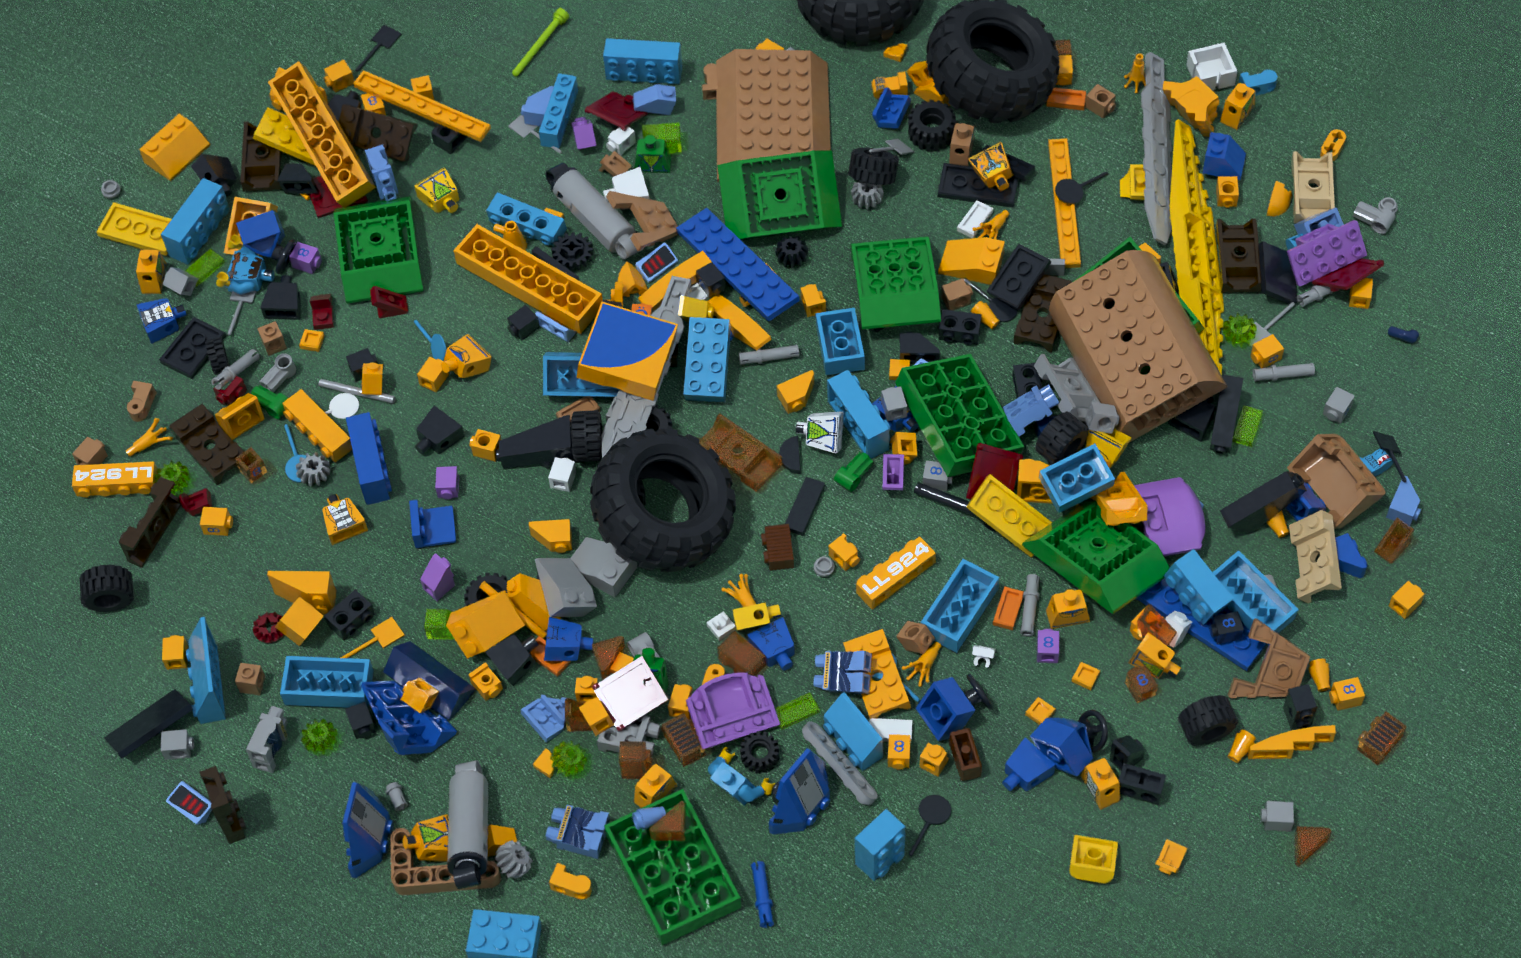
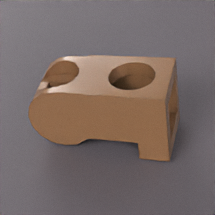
(710, 78)
(142, 400)

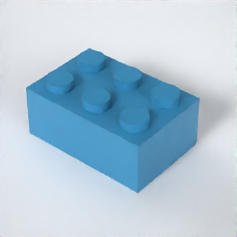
(840, 341)
(1076, 478)
(1198, 587)
(880, 845)
(503, 935)

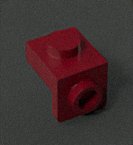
(232, 392)

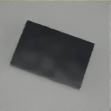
(1276, 273)
(1018, 276)
(189, 349)

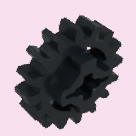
(572, 251)

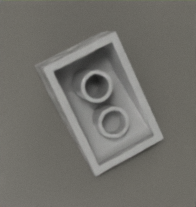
(603, 566)
(564, 588)

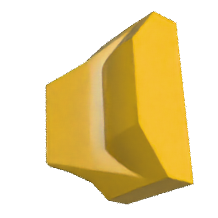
(1133, 183)

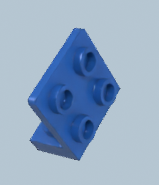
(432, 525)

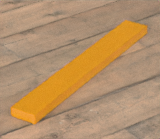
(422, 106)
(1064, 212)

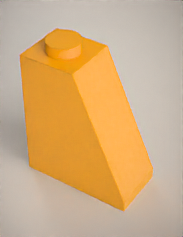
(529, 598)

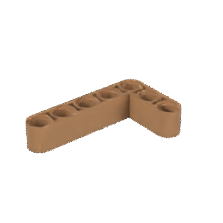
(434, 873)

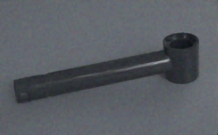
(945, 499)

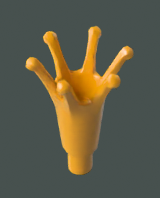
(1137, 73)
(993, 226)
(148, 439)
(743, 594)
(924, 663)

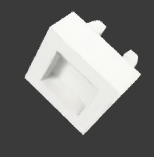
(721, 626)
(983, 652)

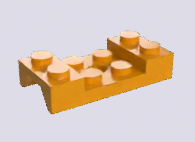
(1121, 503)
(889, 691)

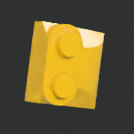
(1093, 859)

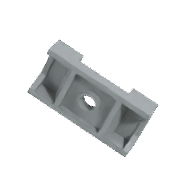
(1069, 384)

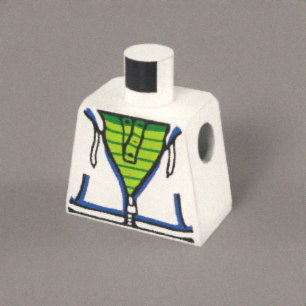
(823, 430)

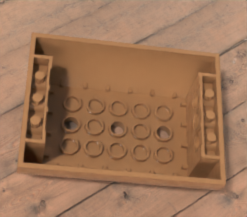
(1162, 338)

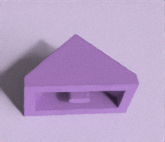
(893, 471)

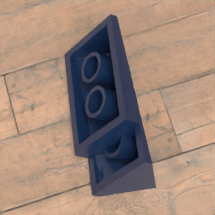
(411, 662)

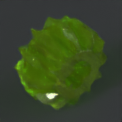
(1239, 329)
(175, 473)
(326, 736)
(576, 757)

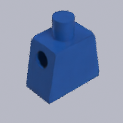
(1027, 767)

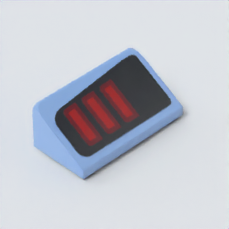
(656, 262)
(555, 326)
(190, 803)

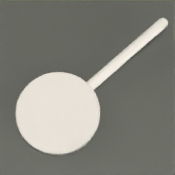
(343, 406)

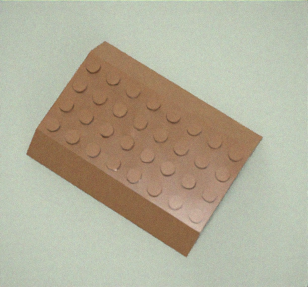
(771, 104)

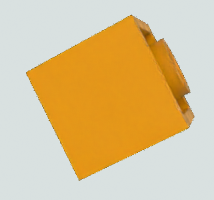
(299, 621)

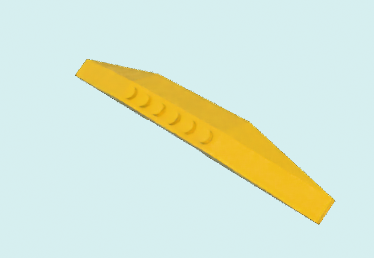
(1195, 242)

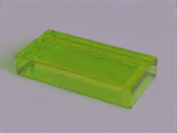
(205, 265)
(1247, 426)
(796, 710)

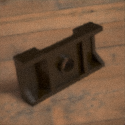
(359, 127)
(259, 171)
(1237, 271)
(1032, 326)
(198, 430)
(140, 541)
(223, 805)

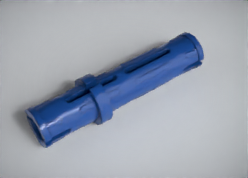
(763, 901)

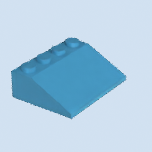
(205, 675)

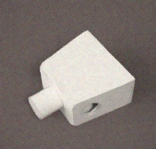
(629, 183)

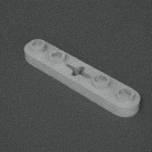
(839, 763)

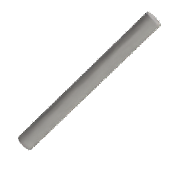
(355, 390)

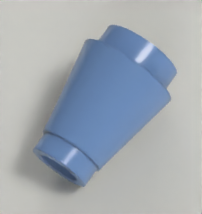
(647, 817)

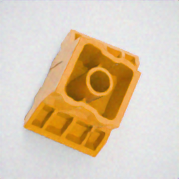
(1194, 103)

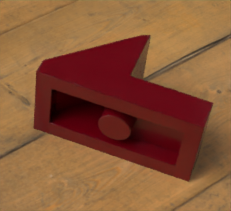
(388, 302)
(322, 311)

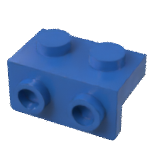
(890, 109)

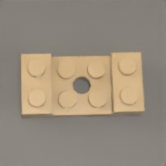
(1310, 200)
(1313, 537)

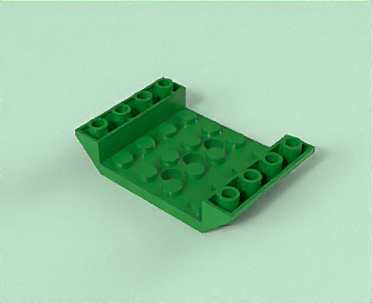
(900, 295)

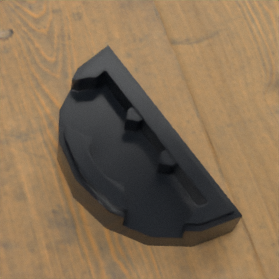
(790, 454)

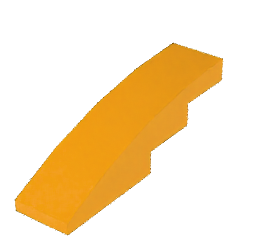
(655, 294)
(742, 325)
(1283, 745)

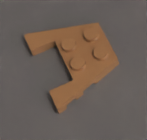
(651, 215)
(1280, 670)

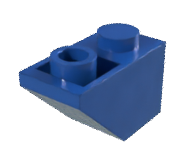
(1349, 558)

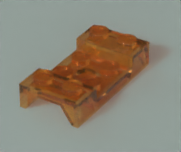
(753, 464)

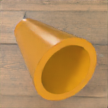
(512, 234)

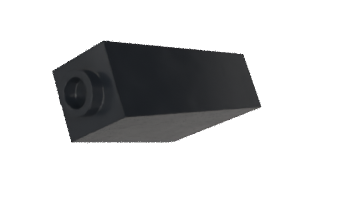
(1226, 415)
(537, 444)
(1264, 502)

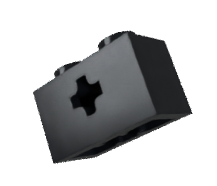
(1300, 707)

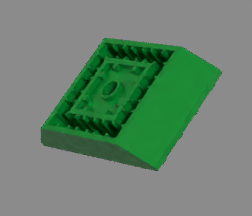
(750, 197)
(388, 263)
(1108, 574)

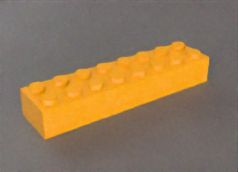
(321, 134)
(528, 278)

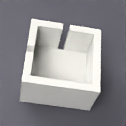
(1212, 66)

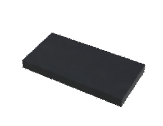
(964, 184)
(148, 723)

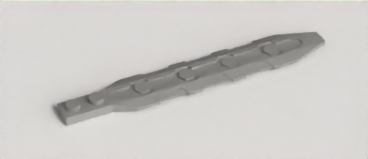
(1156, 149)
(632, 411)

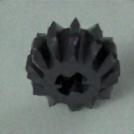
(791, 251)

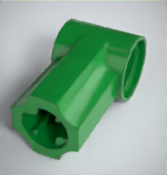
(270, 401)
(850, 476)

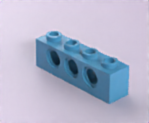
(558, 111)
(503, 205)

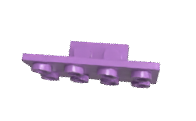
(1326, 251)

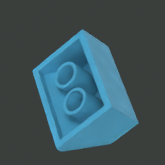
(853, 733)

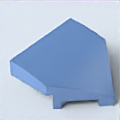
(546, 716)

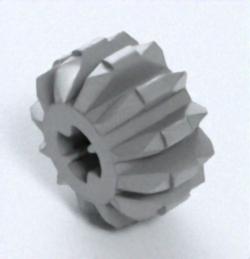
(867, 194)
(320, 471)
(513, 859)

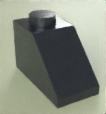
(296, 180)
(915, 346)
(1126, 751)

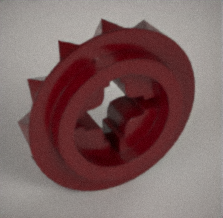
(260, 630)

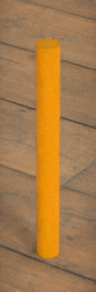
(528, 622)

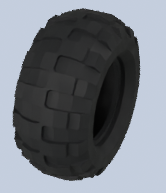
(859, 19)
(979, 86)
(685, 466)

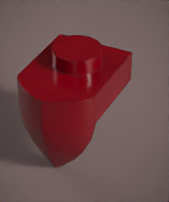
(195, 502)

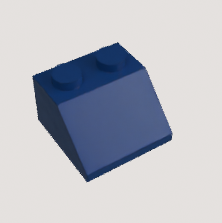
(1223, 156)
(1305, 504)

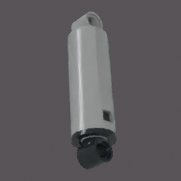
(592, 209)
(468, 825)

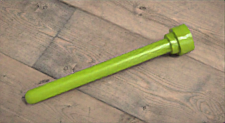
(559, 18)

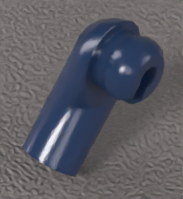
(1407, 336)

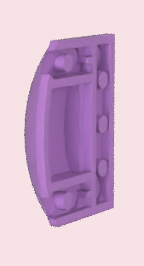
(1173, 516)
(731, 708)

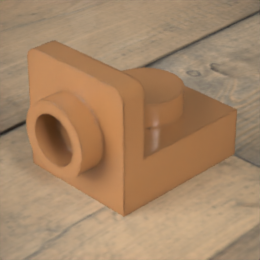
(614, 164)

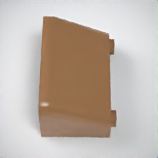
(1337, 477)

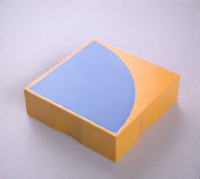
(627, 350)

